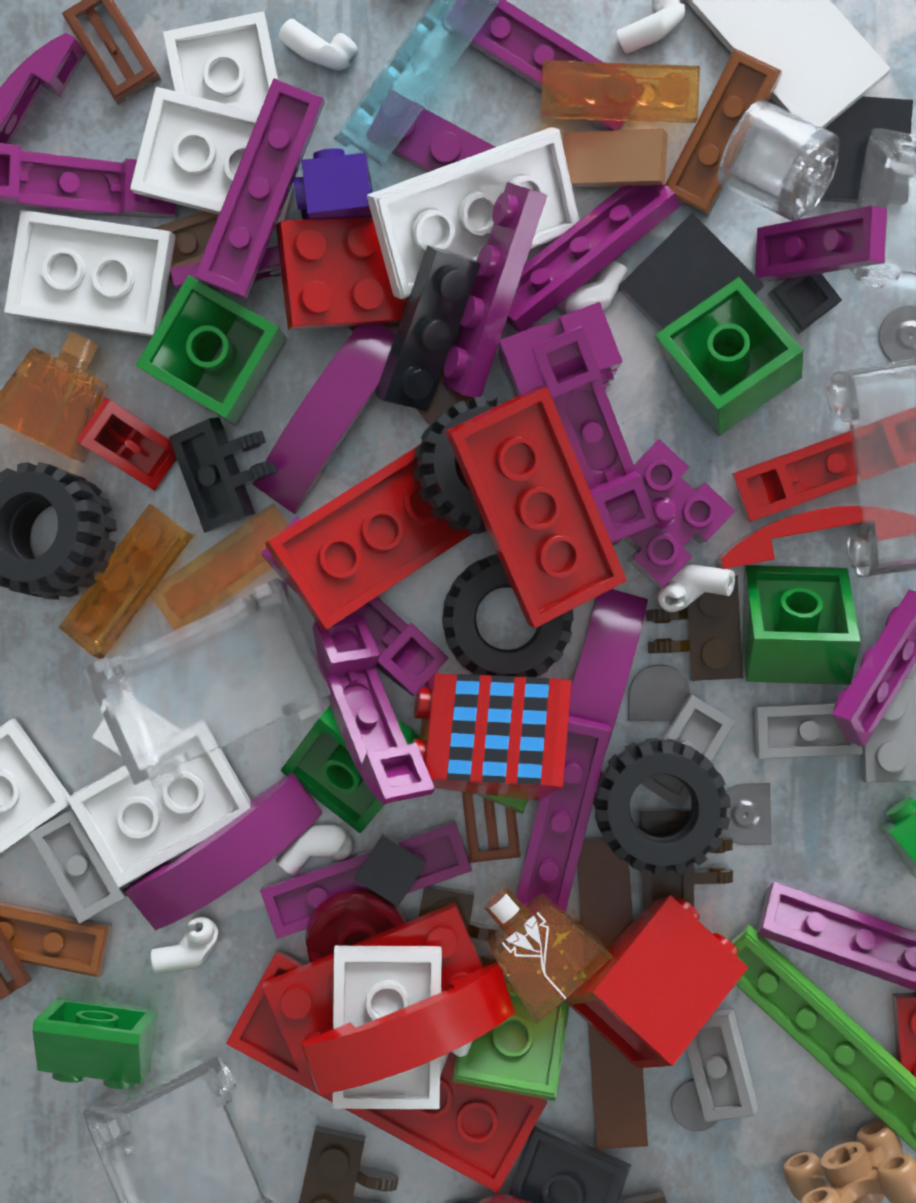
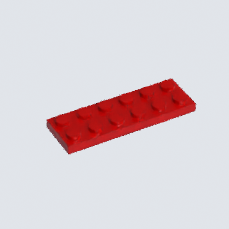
(471, 1131)

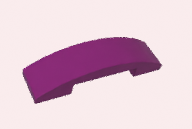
(47, 68)
(74, 185)
(326, 415)
(594, 433)
(404, 650)
(606, 656)
(365, 714)
(226, 856)

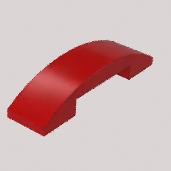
(797, 477)
(758, 546)
(411, 1035)

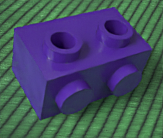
(334, 185)

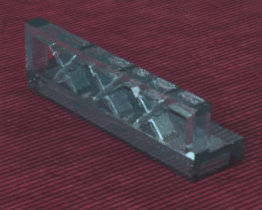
(413, 75)

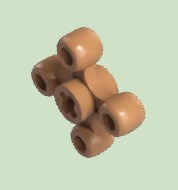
(855, 1170)

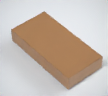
(616, 157)

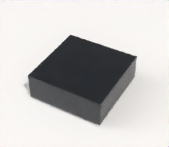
(804, 299)
(390, 869)

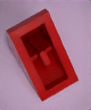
(128, 443)

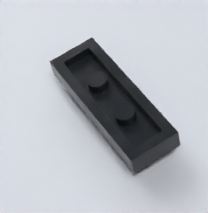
(427, 328)

